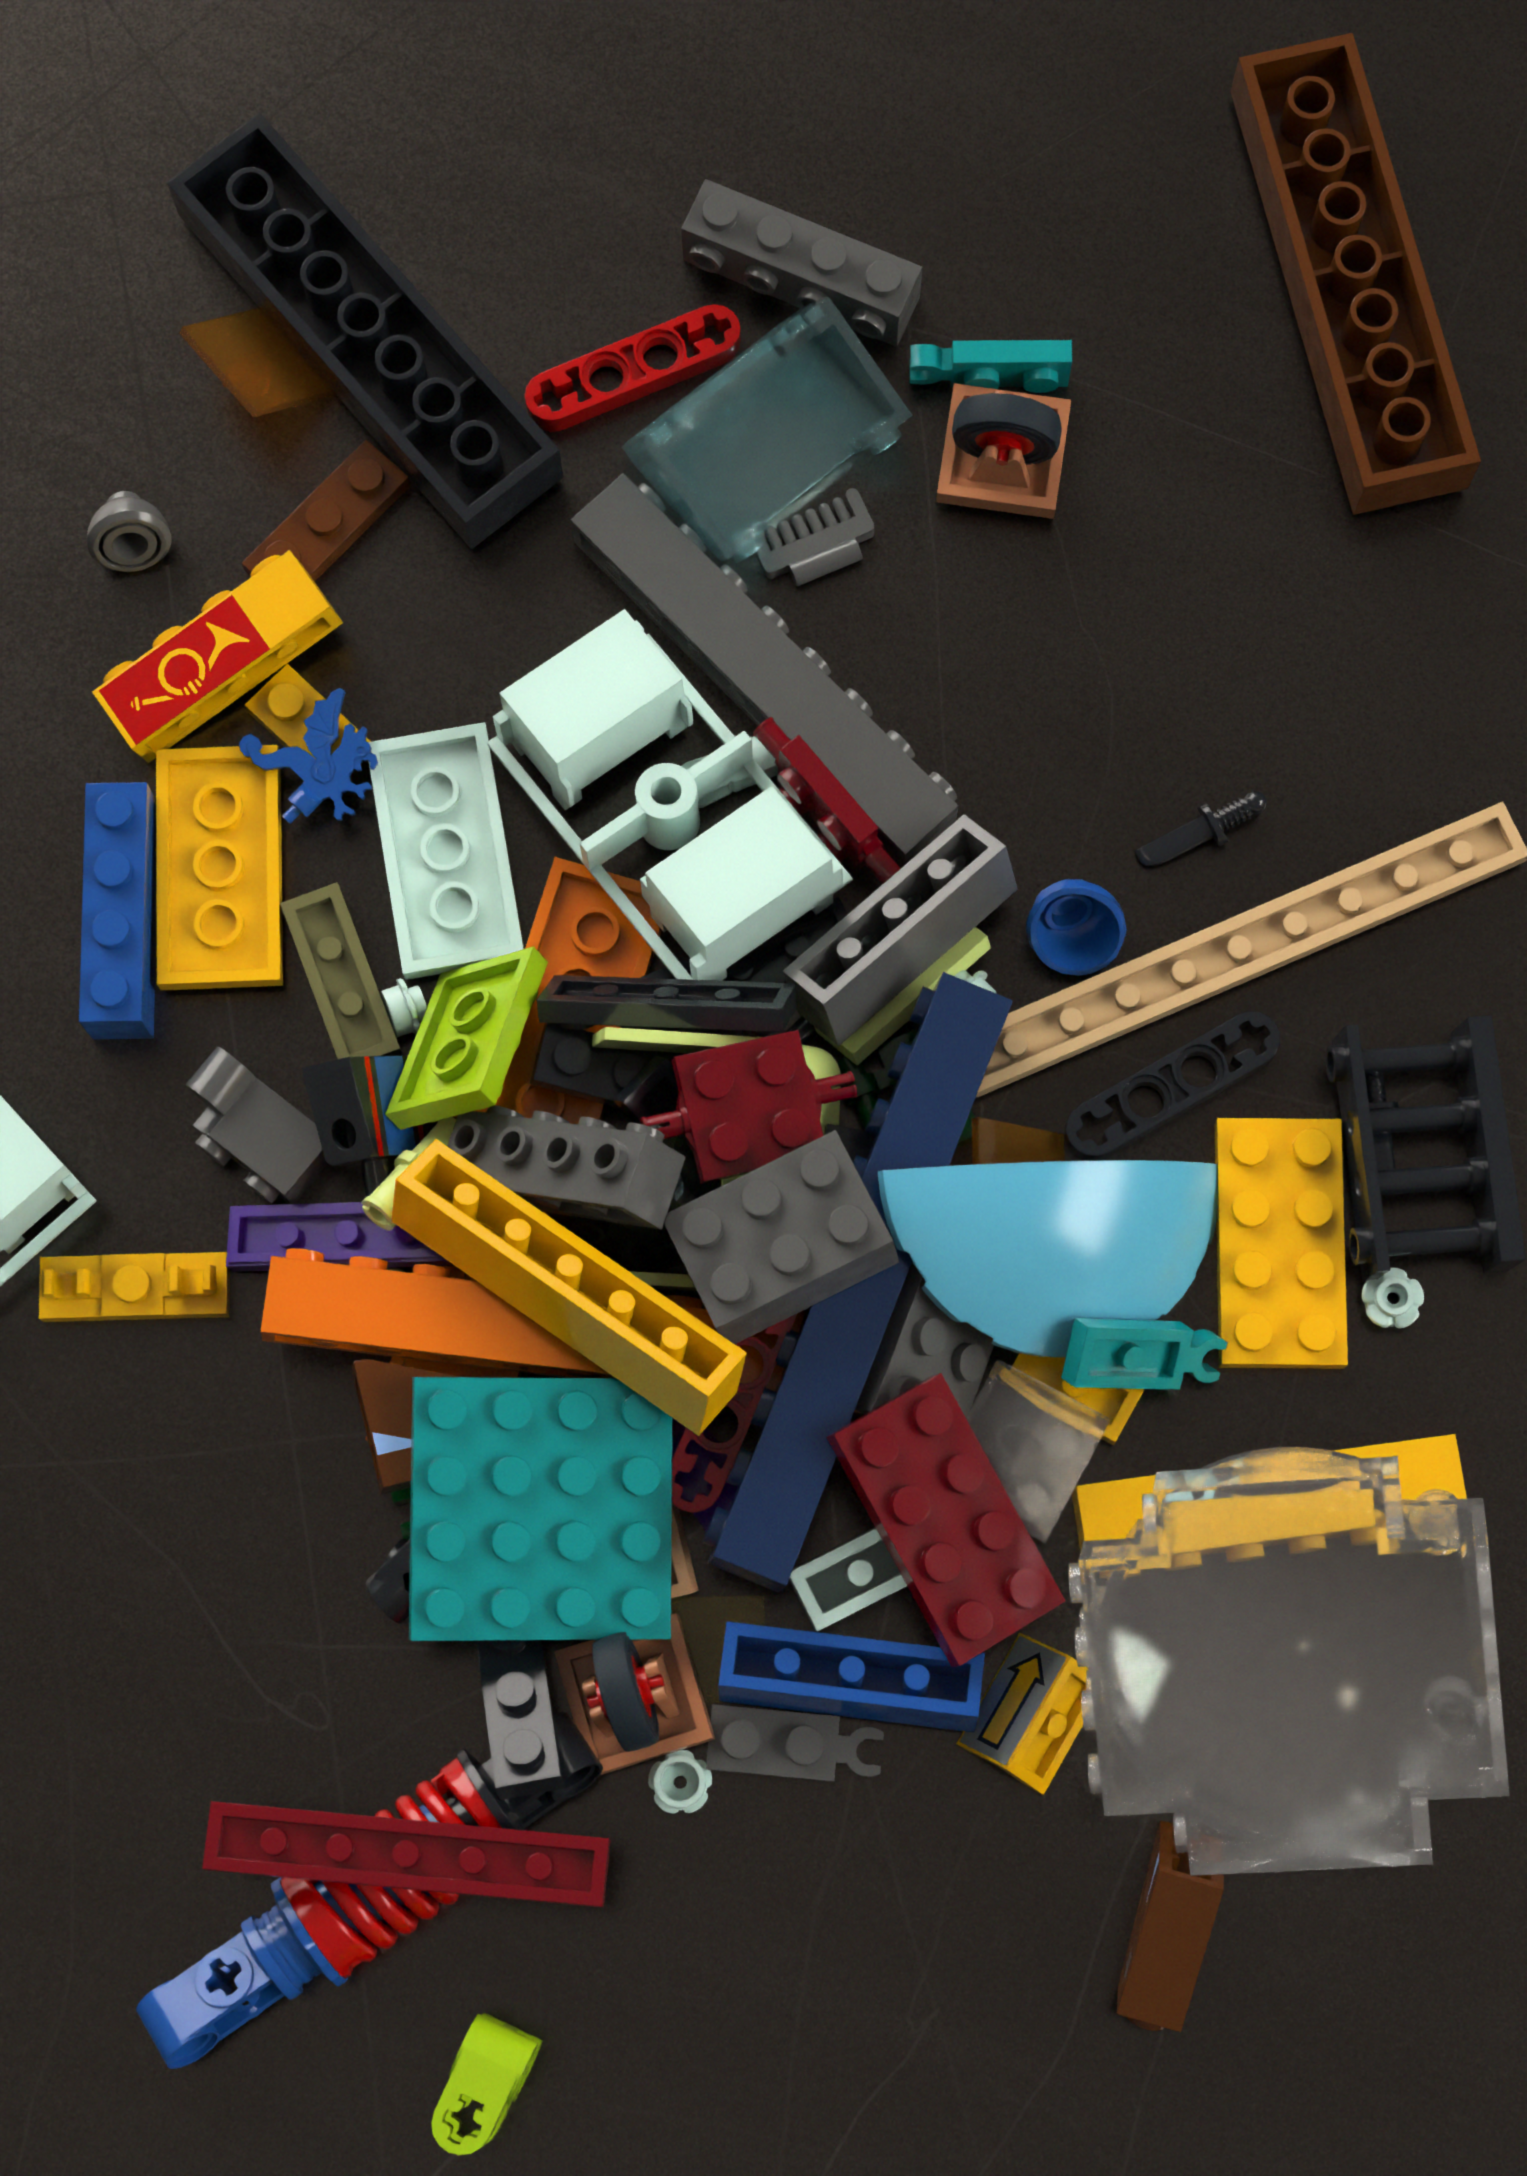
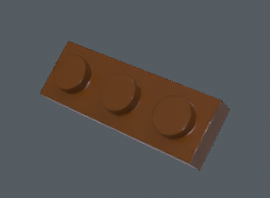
(336, 512)

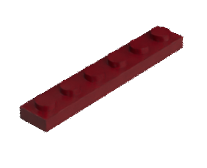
(407, 1854)

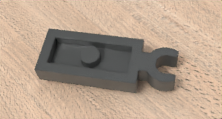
(784, 1744)

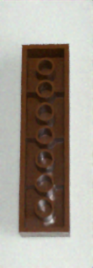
(1354, 274)

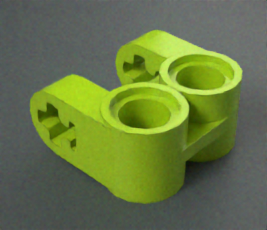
(488, 2070)

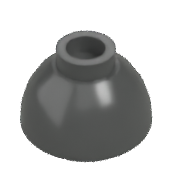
(128, 534)

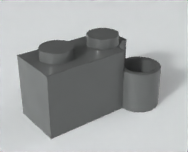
(255, 1130)

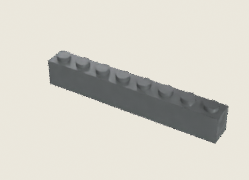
(758, 664)

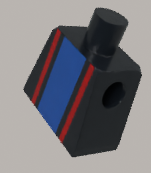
(350, 1116)

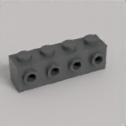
(800, 261)
(901, 929)
(574, 1167)

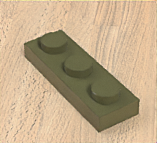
(340, 974)

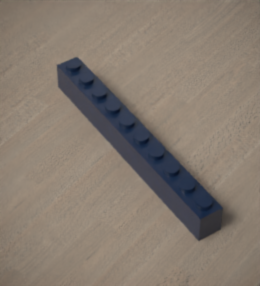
(840, 1336)

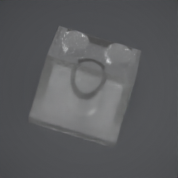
(1034, 1443)

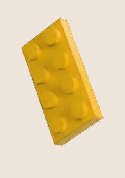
(218, 870)
(1281, 1243)

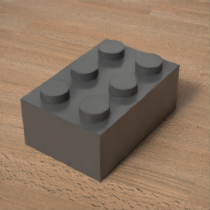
(781, 1238)

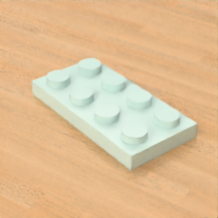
(444, 850)

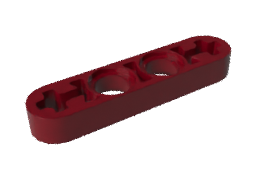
(744, 1406)

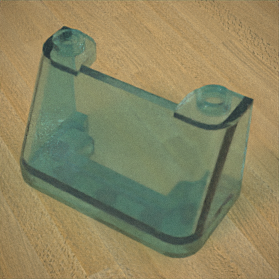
(768, 428)

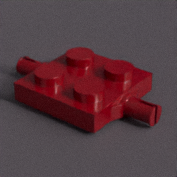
(825, 803)
(748, 1104)

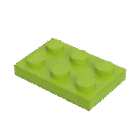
(467, 1039)

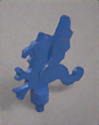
(328, 772)

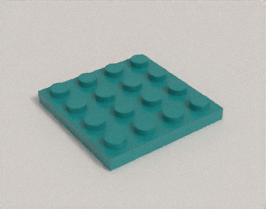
(538, 1510)

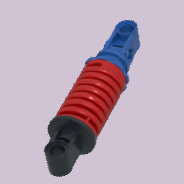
(339, 1925)

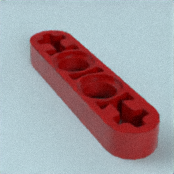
(628, 359)

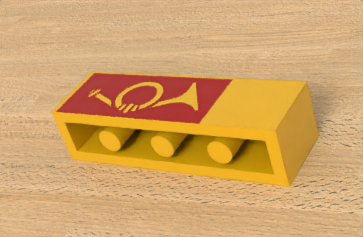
(216, 655)

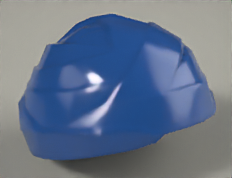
(1076, 927)

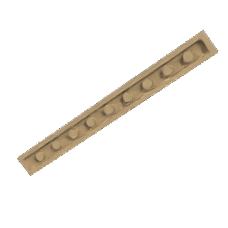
(1253, 943)

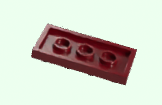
(946, 1519)

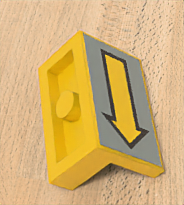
(1029, 1713)

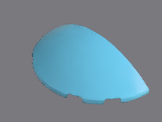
(1052, 1241)

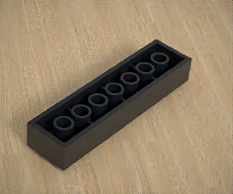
(366, 330)

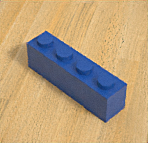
(118, 912)
(849, 1677)

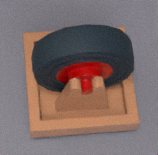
(1003, 451)
(635, 1696)

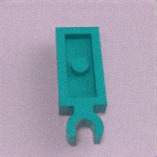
(1029, 364)
(1137, 1354)

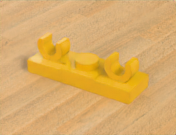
(134, 1287)

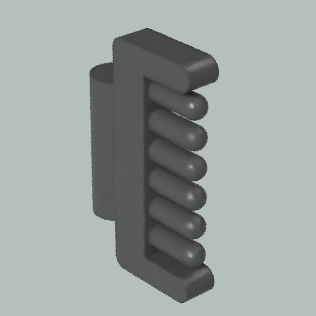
(824, 549)

